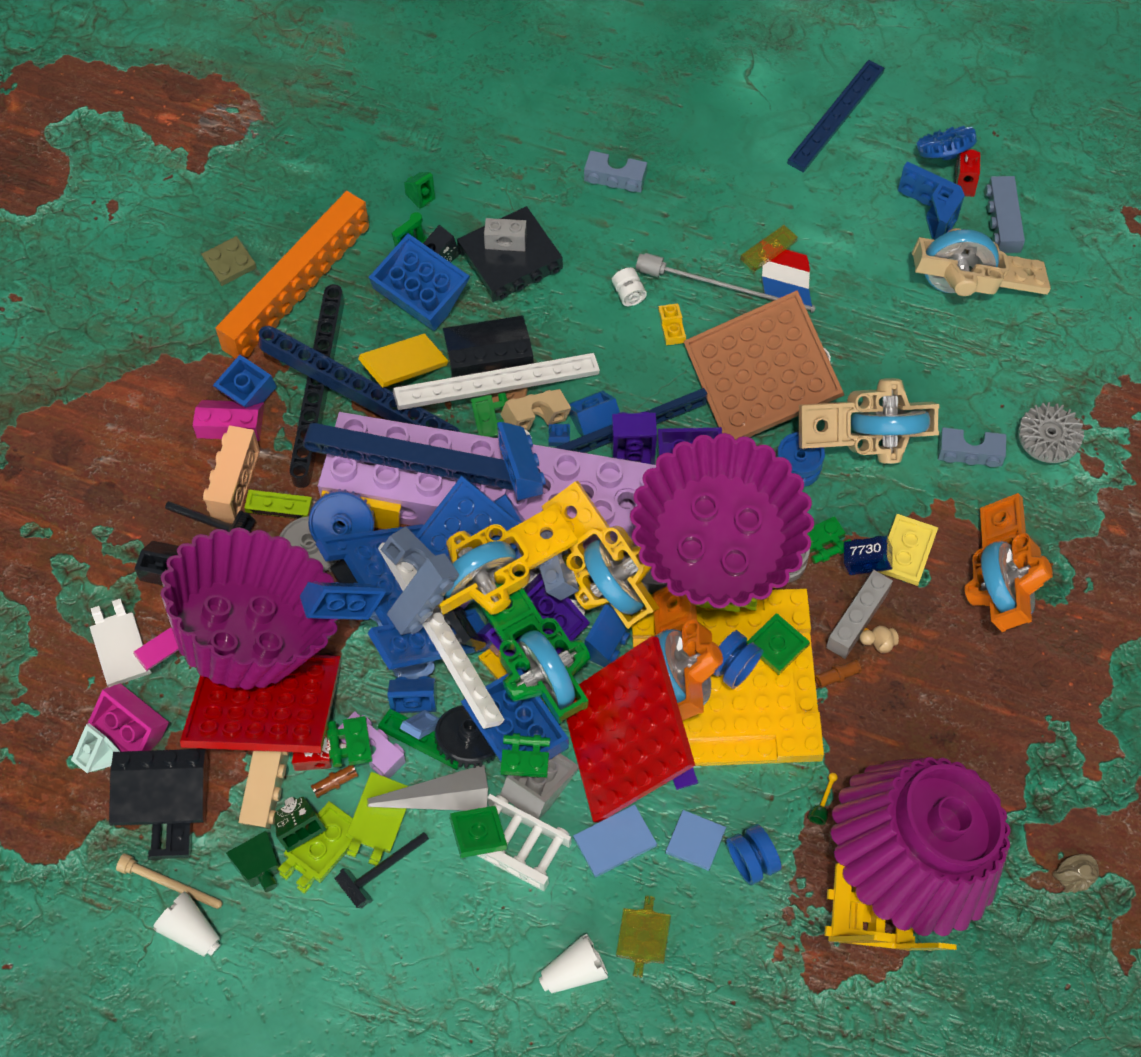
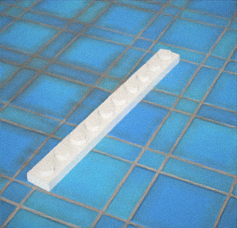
(495, 381)
(452, 655)

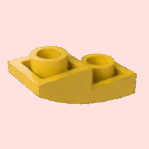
(672, 324)

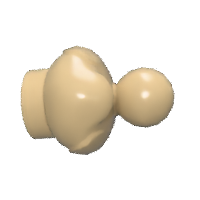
(881, 637)

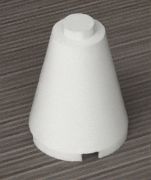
(188, 926)
(574, 967)

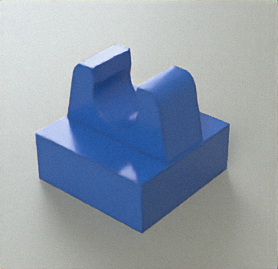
(559, 434)

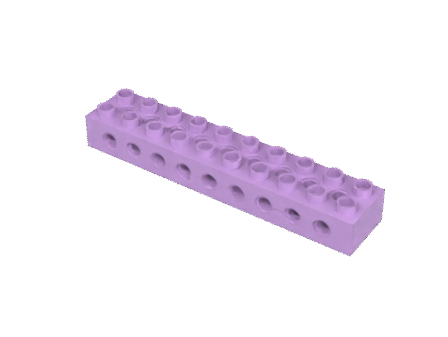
(605, 479)

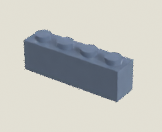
(1005, 214)
(423, 594)

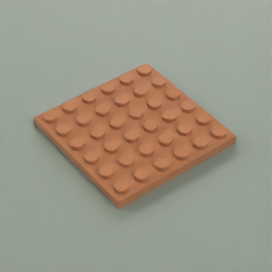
(763, 367)

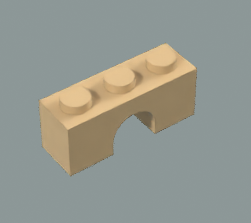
(549, 405)

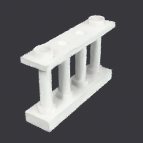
(517, 864)

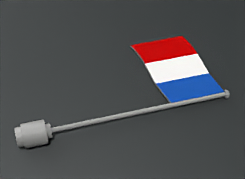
(780, 275)

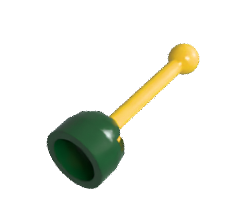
(819, 814)

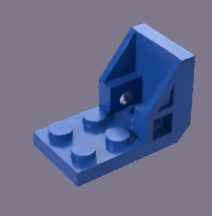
(938, 193)

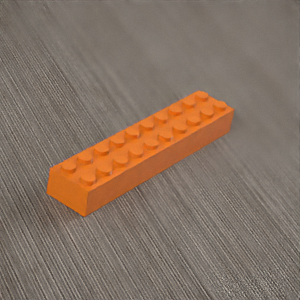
(293, 275)

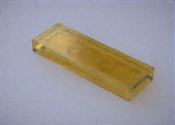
(768, 248)

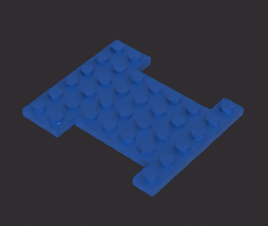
(369, 567)

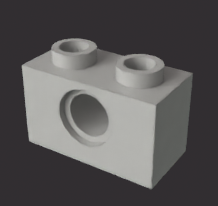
(505, 234)

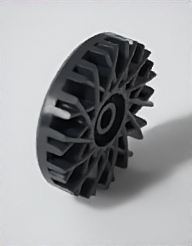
(461, 739)

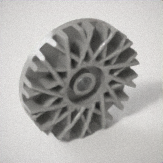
(1050, 433)
(299, 535)

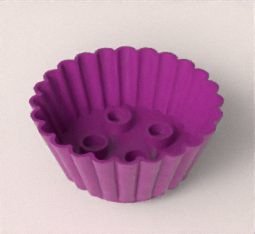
(722, 520)
(241, 607)
(922, 843)

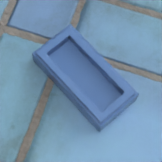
(420, 724)

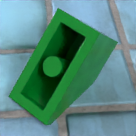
(420, 189)

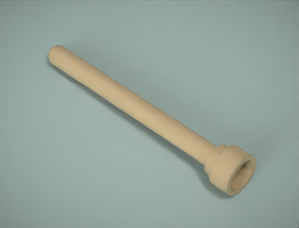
(128, 865)

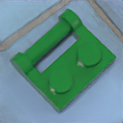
(414, 223)

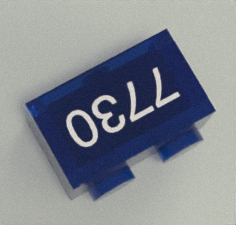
(868, 555)

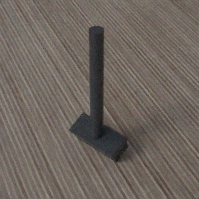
(242, 520)
(354, 887)

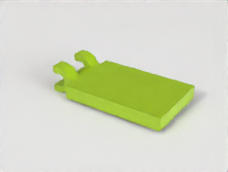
(375, 825)
(320, 853)

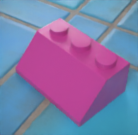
(214, 417)
(127, 720)

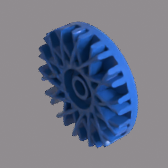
(948, 143)
(340, 507)

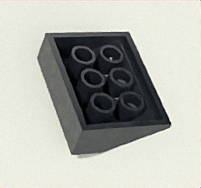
(488, 346)
(158, 787)

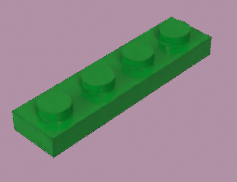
(391, 726)

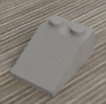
(538, 794)

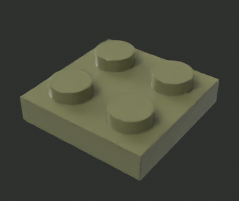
(229, 261)

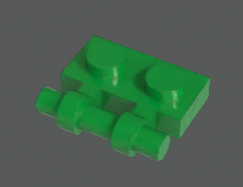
(485, 415)
(824, 534)
(357, 741)
(525, 762)

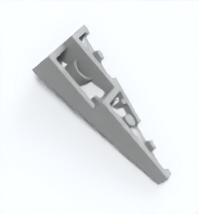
(455, 791)

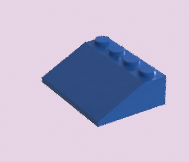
(419, 281)
(521, 717)

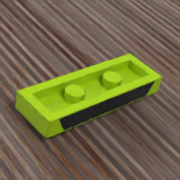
(278, 504)

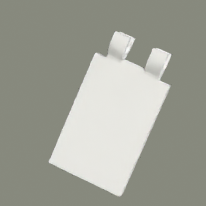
(115, 643)

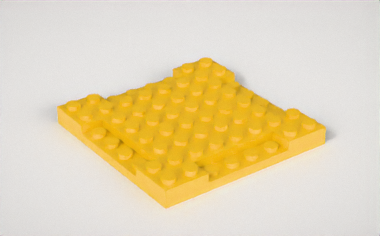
(768, 713)

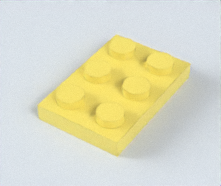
(911, 548)

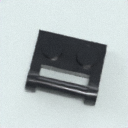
(464, 631)
(177, 841)

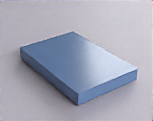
(614, 841)

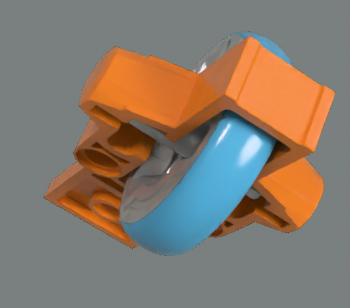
(1007, 565)
(686, 650)

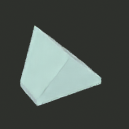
(93, 750)

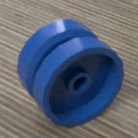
(805, 461)
(737, 659)
(753, 854)

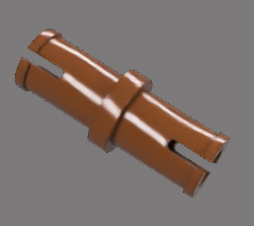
(838, 673)
(334, 780)

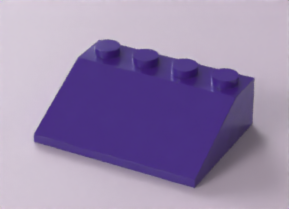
(548, 606)

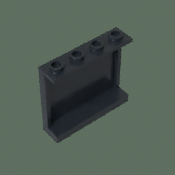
(512, 270)

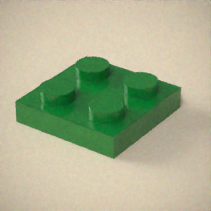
(779, 643)
(478, 831)

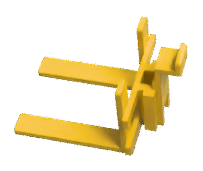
(850, 914)

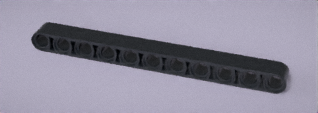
(317, 392)

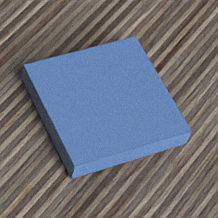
(695, 840)

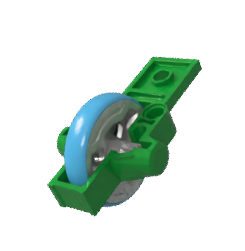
(539, 657)

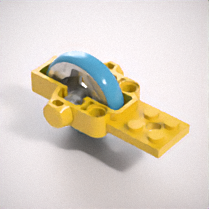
(604, 560)
(492, 562)

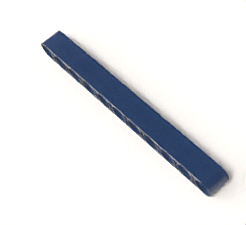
(350, 379)
(407, 455)

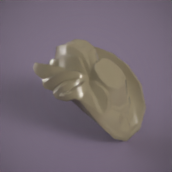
(1077, 873)

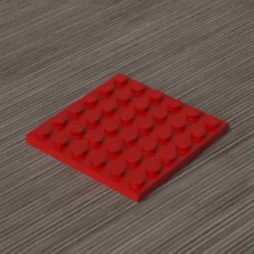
(271, 718)
(629, 732)

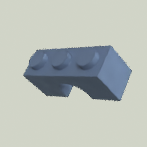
(629, 177)
(955, 448)
(406, 547)
(557, 577)

